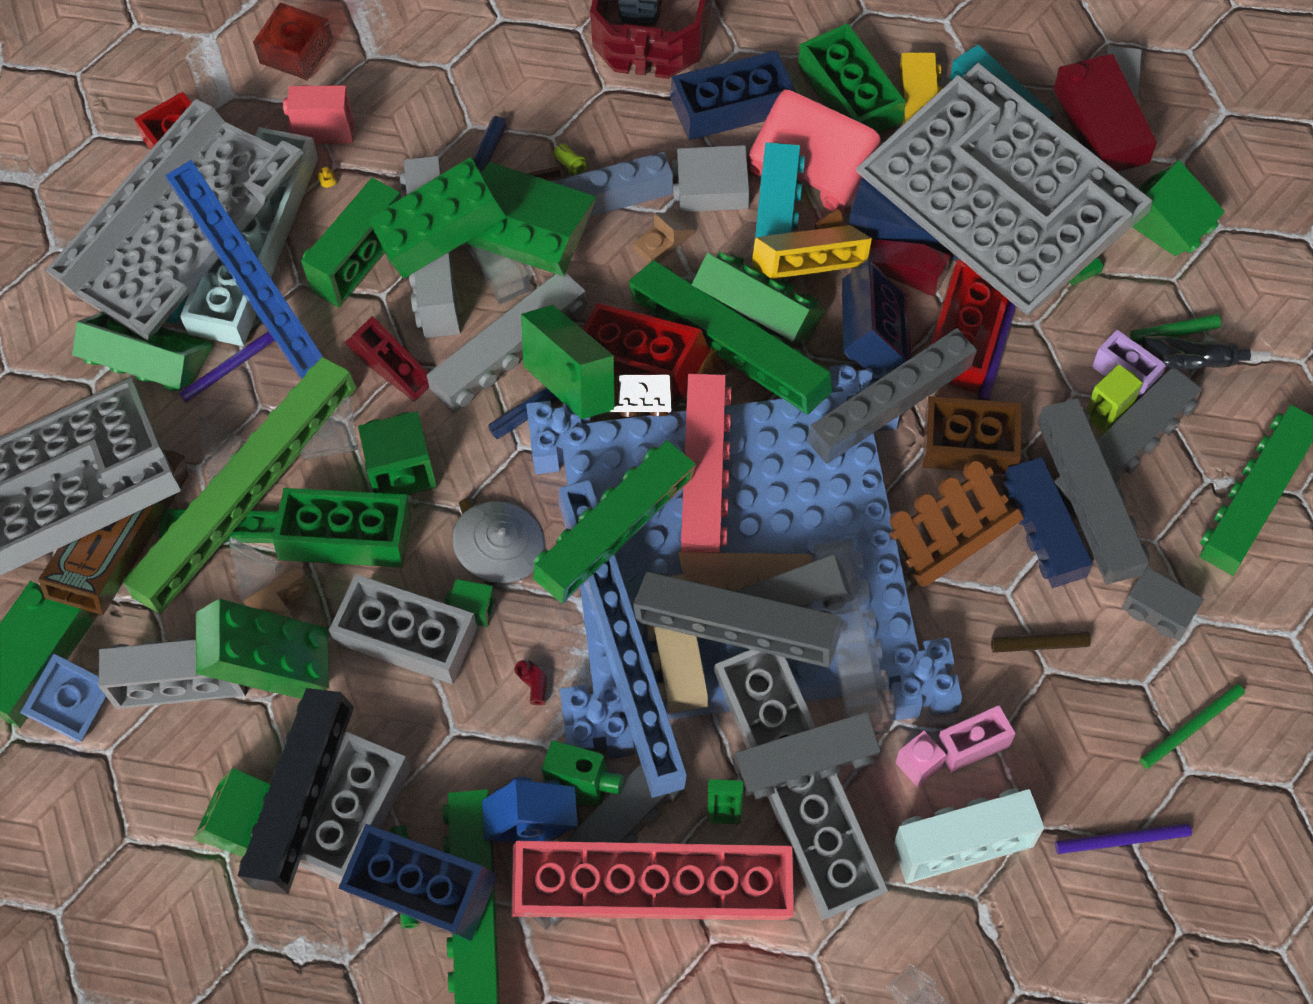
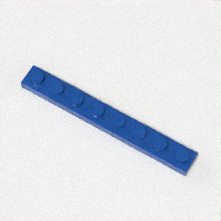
(244, 267)

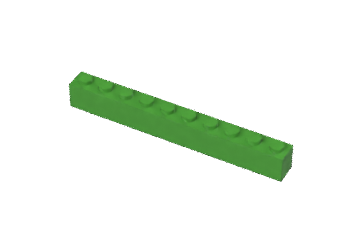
(238, 486)

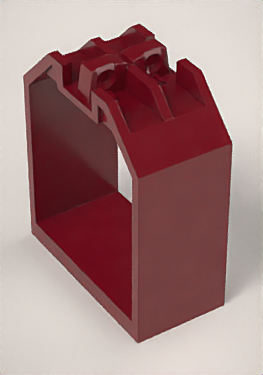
(647, 45)

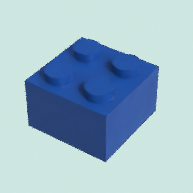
(529, 811)

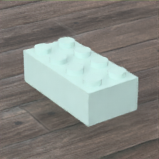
(967, 835)

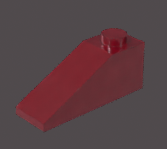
(911, 264)
(388, 358)

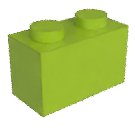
(1113, 397)

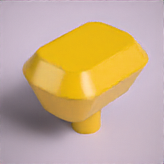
(327, 177)

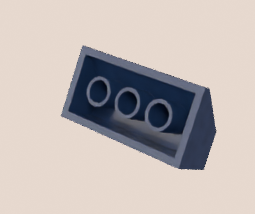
(874, 319)

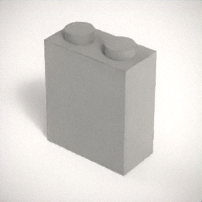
(711, 178)

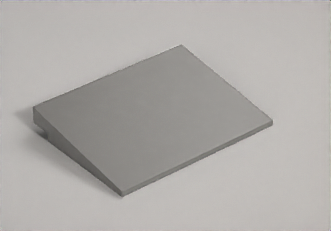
(1004, 188)
(78, 473)

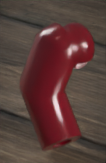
(535, 679)

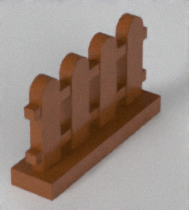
(975, 534)

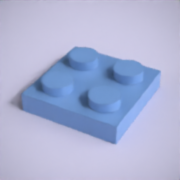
(65, 698)

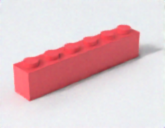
(705, 447)

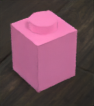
(920, 758)

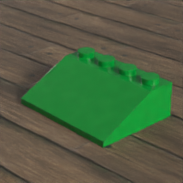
(540, 222)

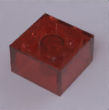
(293, 41)

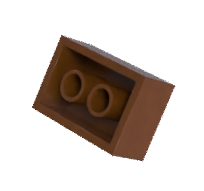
(971, 431)

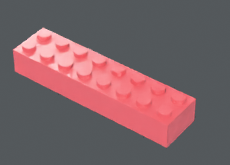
(652, 881)

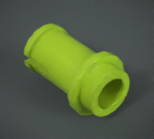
(574, 163)

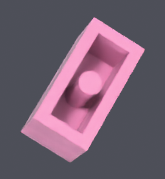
(976, 738)

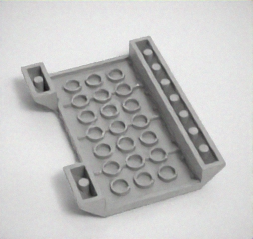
(142, 243)

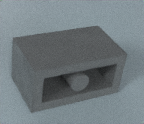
(1162, 604)

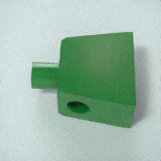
(582, 770)

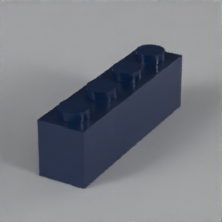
(1047, 523)

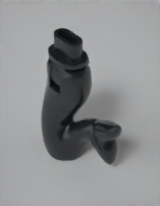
(1192, 354)

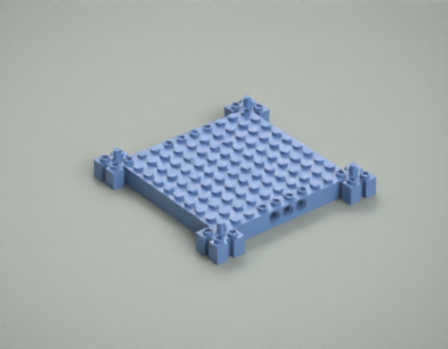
(777, 504)

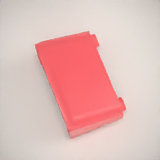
(827, 138)

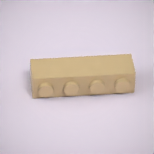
(680, 668)

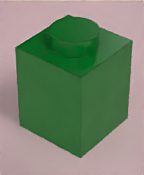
(472, 598)

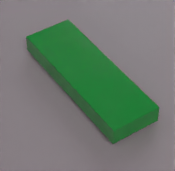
(724, 801)

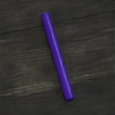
(226, 367)
(989, 380)
(1123, 838)

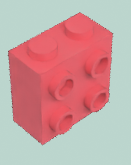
(320, 113)

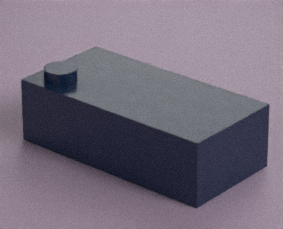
(728, 94)
(883, 220)
(418, 881)

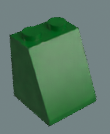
(1178, 211)
(397, 455)
(232, 812)

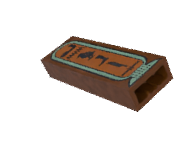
(93, 567)

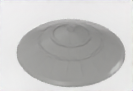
(498, 541)

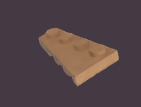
(737, 569)

